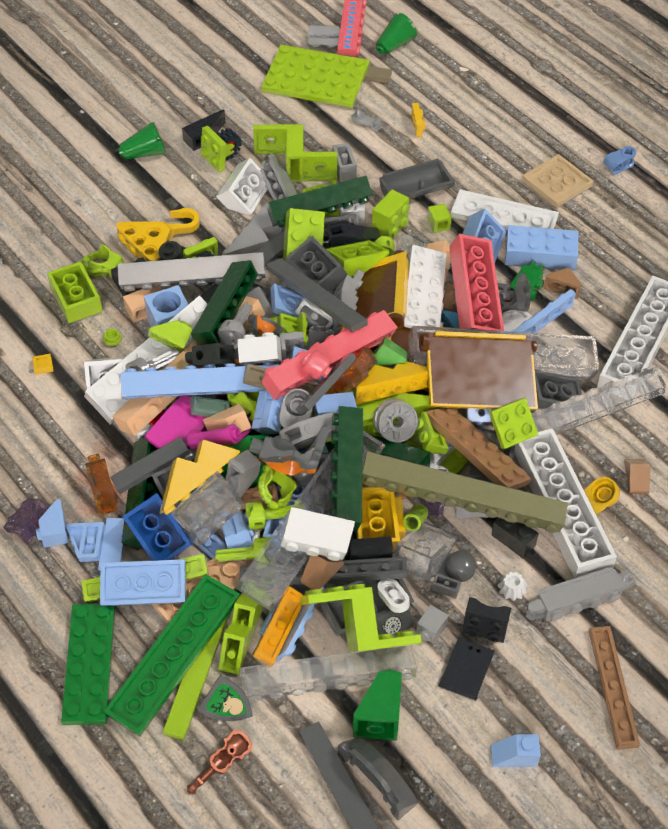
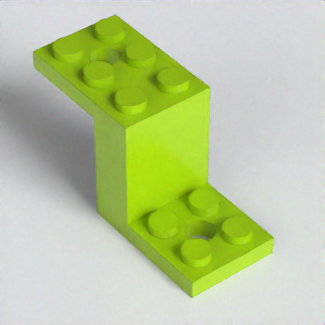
(290, 141)
(360, 618)

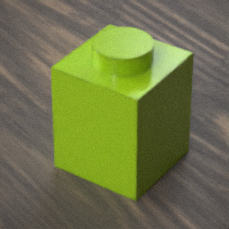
(439, 218)

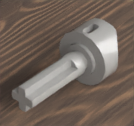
(233, 329)
(158, 362)

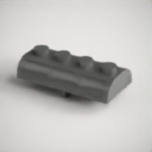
(417, 179)
(334, 610)

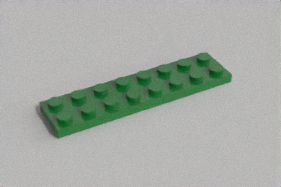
(172, 655)

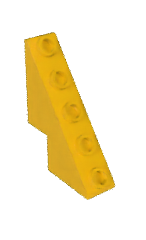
(390, 382)
(190, 475)

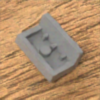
(323, 35)
(288, 341)

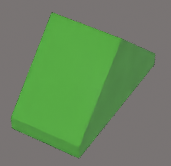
(389, 353)

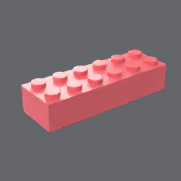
(475, 283)

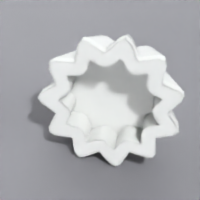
(512, 586)

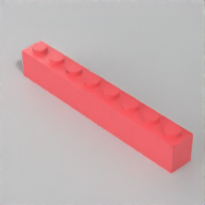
(290, 372)

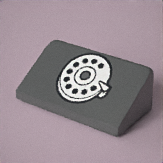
(394, 622)

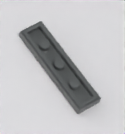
(326, 383)
(149, 465)

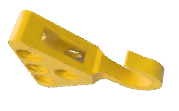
(151, 235)

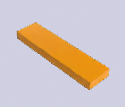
(279, 627)

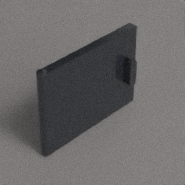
(466, 668)

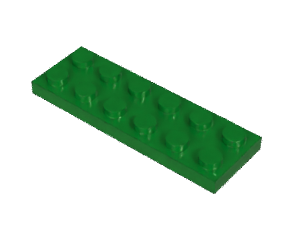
(88, 665)

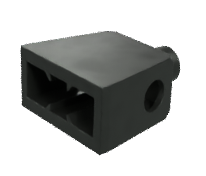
(211, 354)

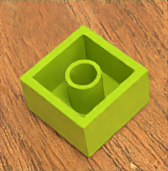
(391, 214)

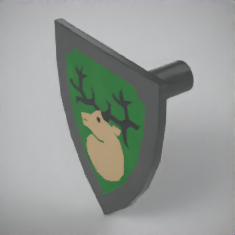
(226, 701)

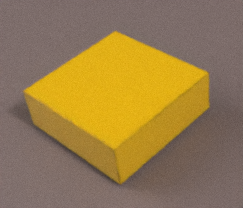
(42, 364)

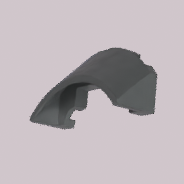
(380, 773)

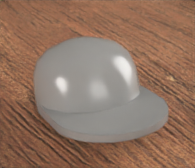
(288, 412)

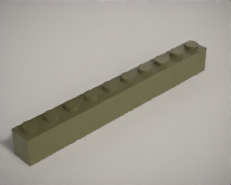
(464, 492)

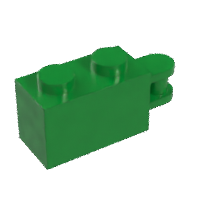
(534, 275)

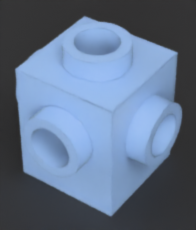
(478, 418)

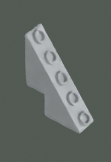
(254, 234)

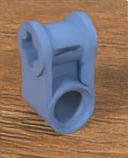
(620, 160)

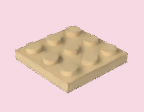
(557, 180)

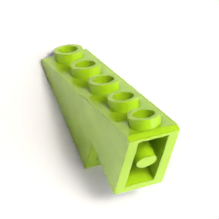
(239, 634)

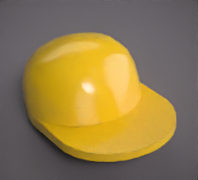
(602, 493)

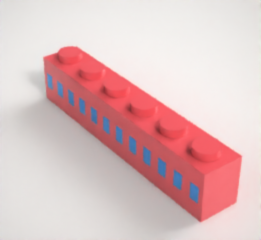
(351, 28)

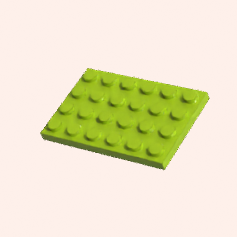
(316, 76)

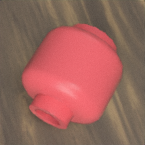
(316, 365)

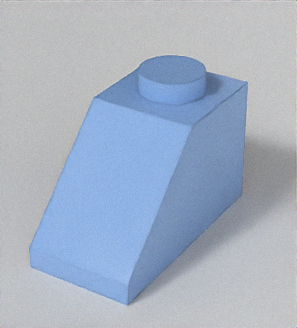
(53, 526)
(516, 751)

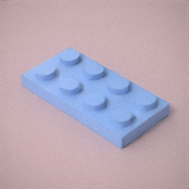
(286, 301)
(143, 582)

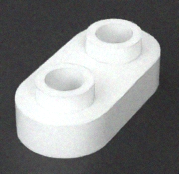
(396, 598)

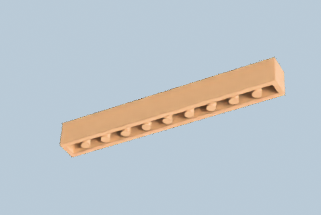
(139, 412)

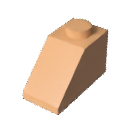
(232, 415)

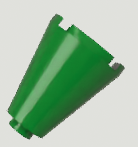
(397, 33)
(142, 143)

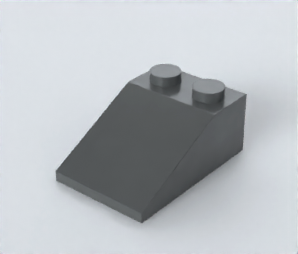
(554, 388)

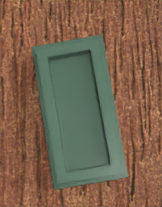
(207, 406)

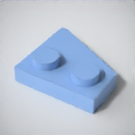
(87, 540)

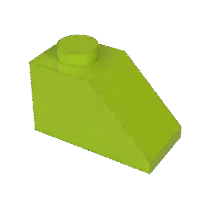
(172, 334)

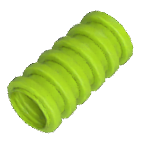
(415, 517)

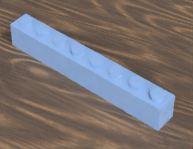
(186, 381)

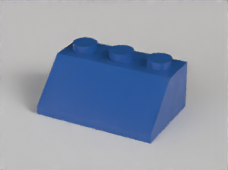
(155, 531)

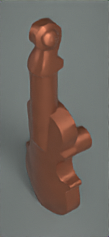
(235, 747)

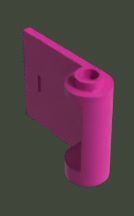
(224, 437)

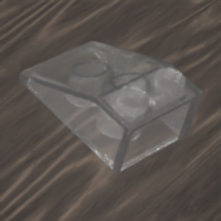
(426, 550)

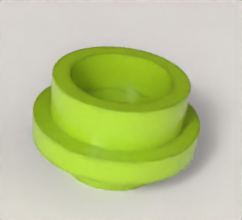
(112, 337)

